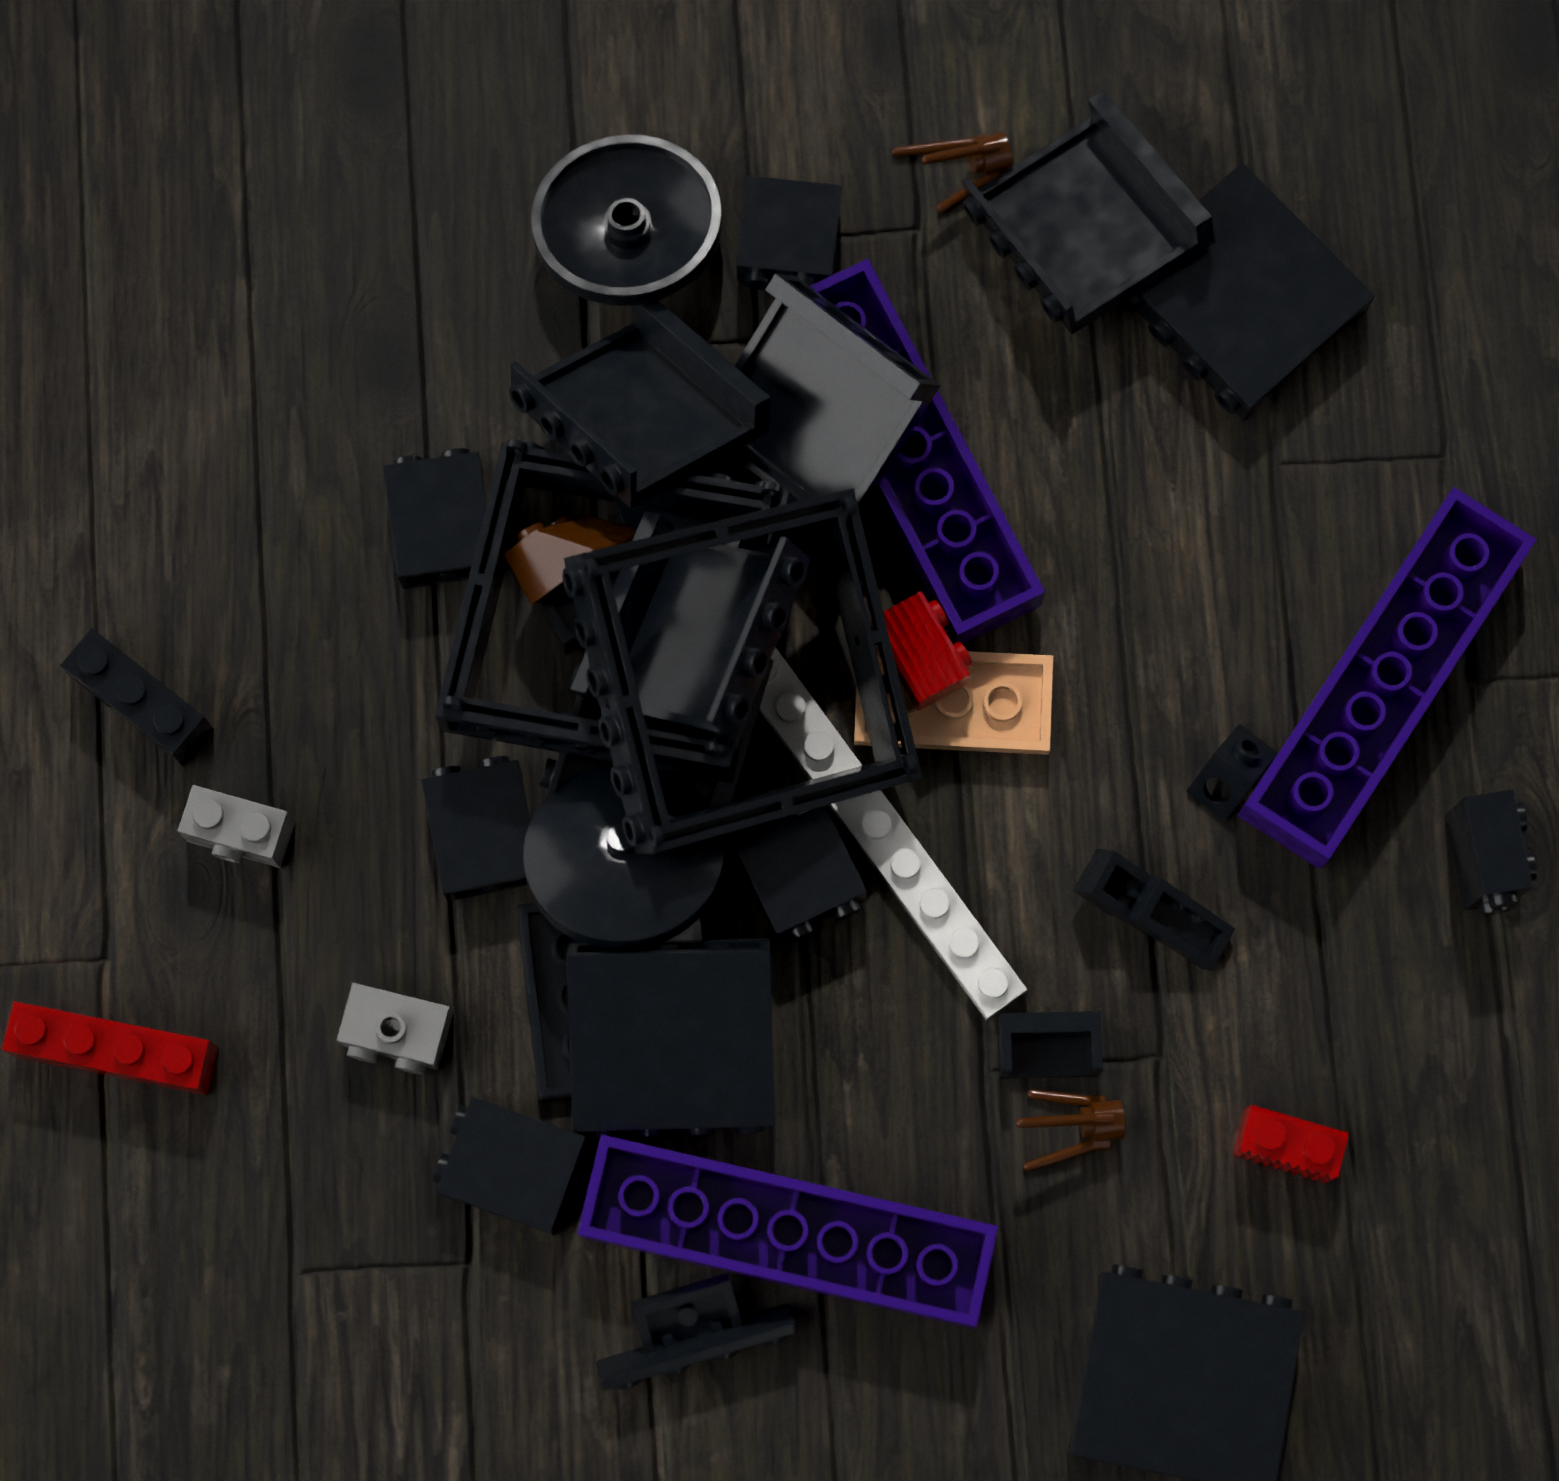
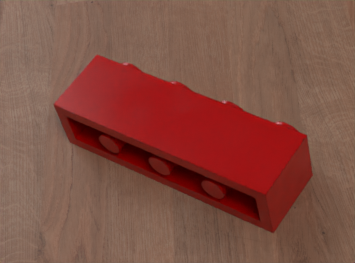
(110, 1048)

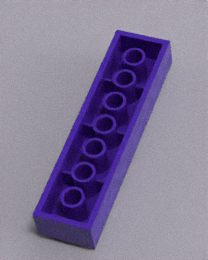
(938, 493)
(1386, 678)
(788, 1231)

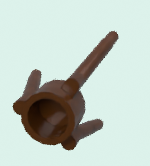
(984, 154)
(1097, 1119)

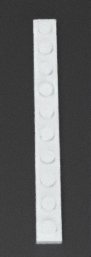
(891, 847)

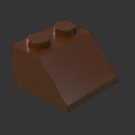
(540, 551)

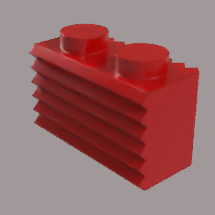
(922, 651)
(1290, 1144)

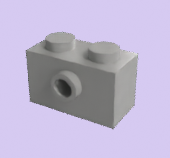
(236, 827)
(394, 1028)

